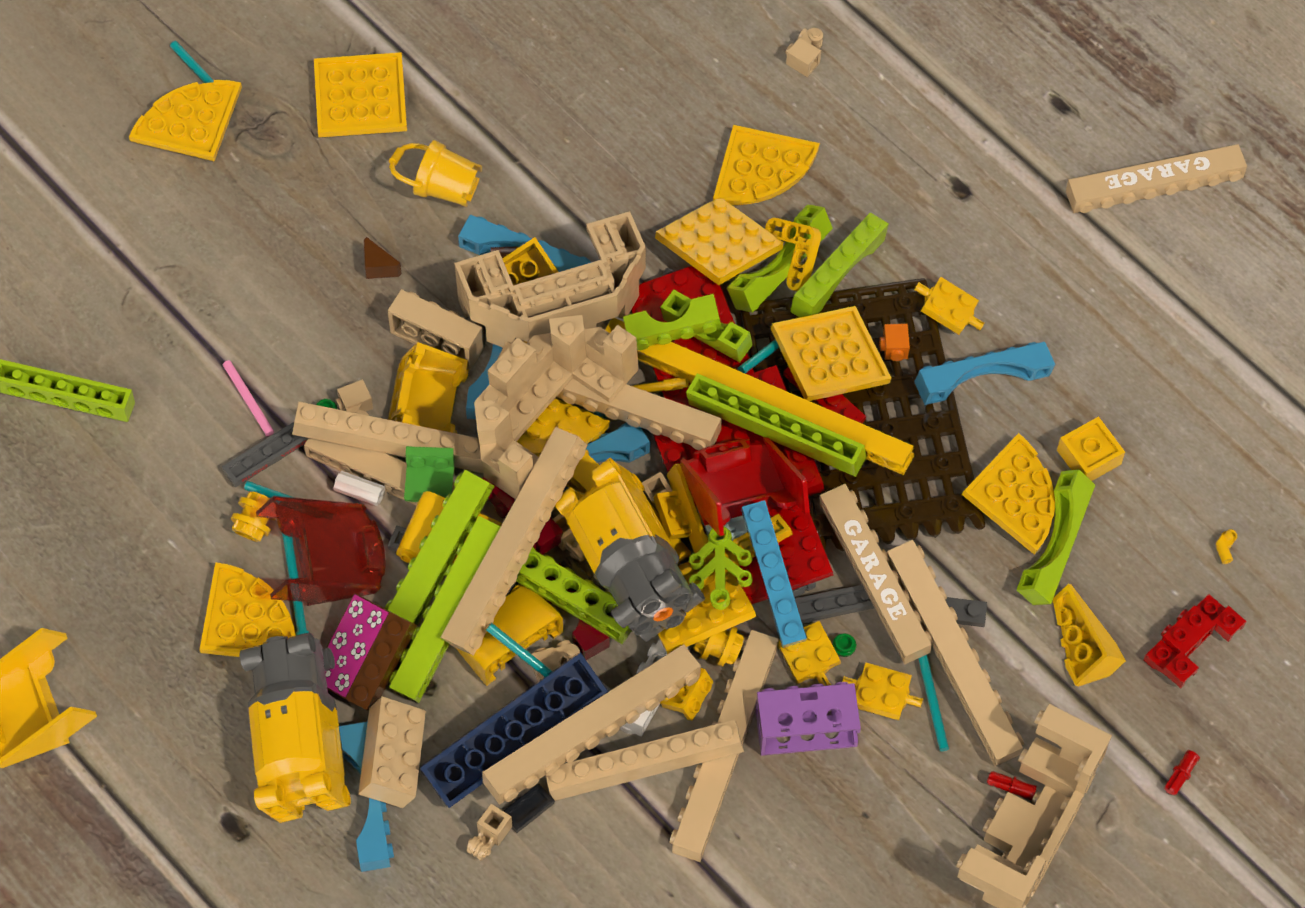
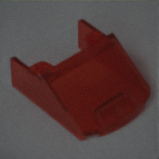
(335, 547)

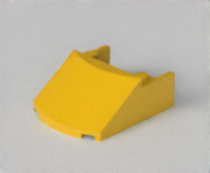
(27, 708)

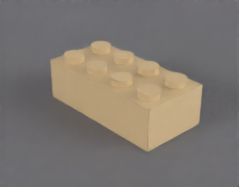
(435, 327)
(392, 752)

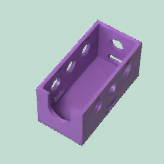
(795, 713)

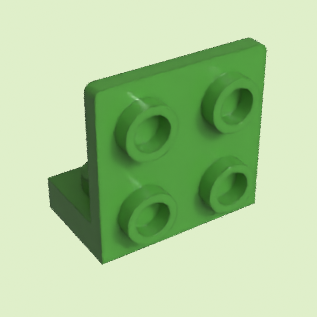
(428, 470)

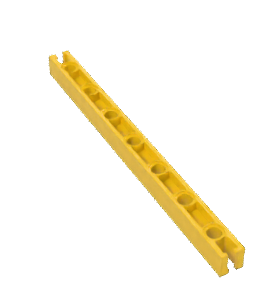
(686, 363)

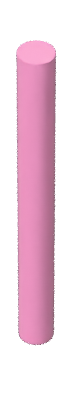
(248, 398)

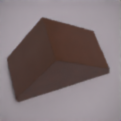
(378, 262)

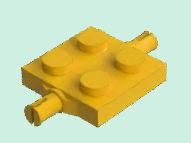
(949, 305)
(813, 657)
(883, 691)

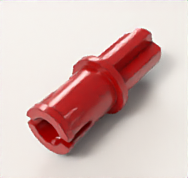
(1181, 772)
(1011, 785)

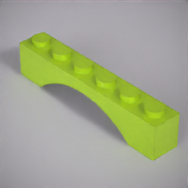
(819, 287)
(753, 288)
(1071, 501)

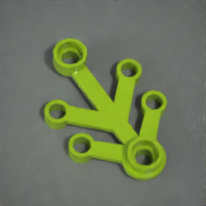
(719, 564)

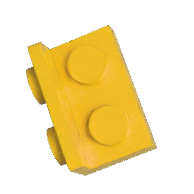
(691, 697)

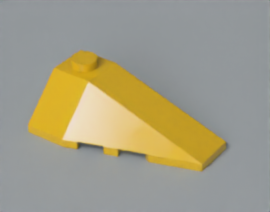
(1087, 644)

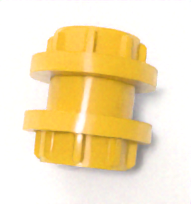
(247, 523)
(723, 645)

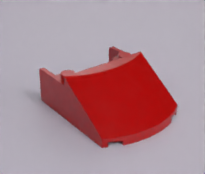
(742, 474)

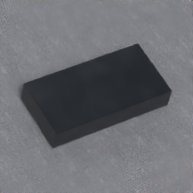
(529, 807)

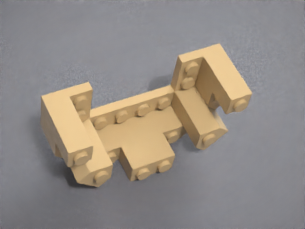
(591, 290)
(532, 376)
(1036, 829)

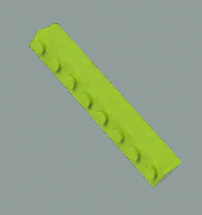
(776, 424)
(440, 547)
(428, 647)

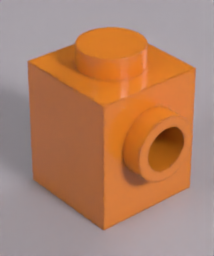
(895, 342)

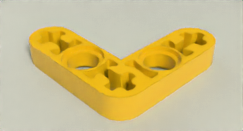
(802, 246)

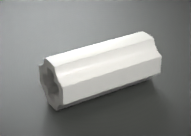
(359, 488)

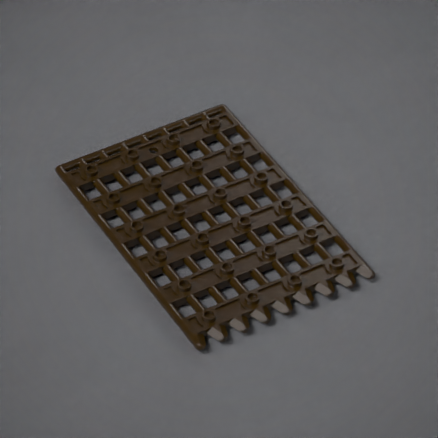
(905, 514)

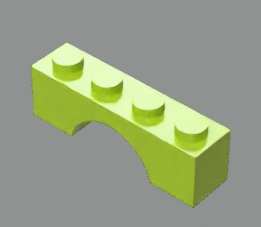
(700, 318)
(729, 339)

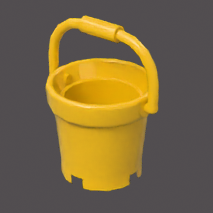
(440, 173)

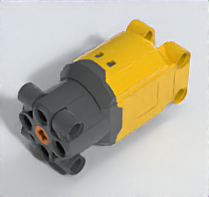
(629, 551)
(294, 728)

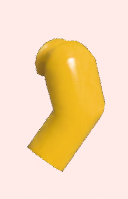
(1223, 545)

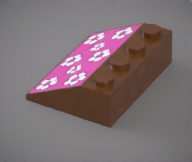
(366, 651)

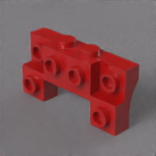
(1187, 634)

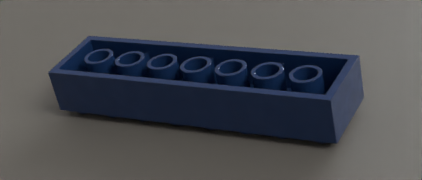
(539, 708)

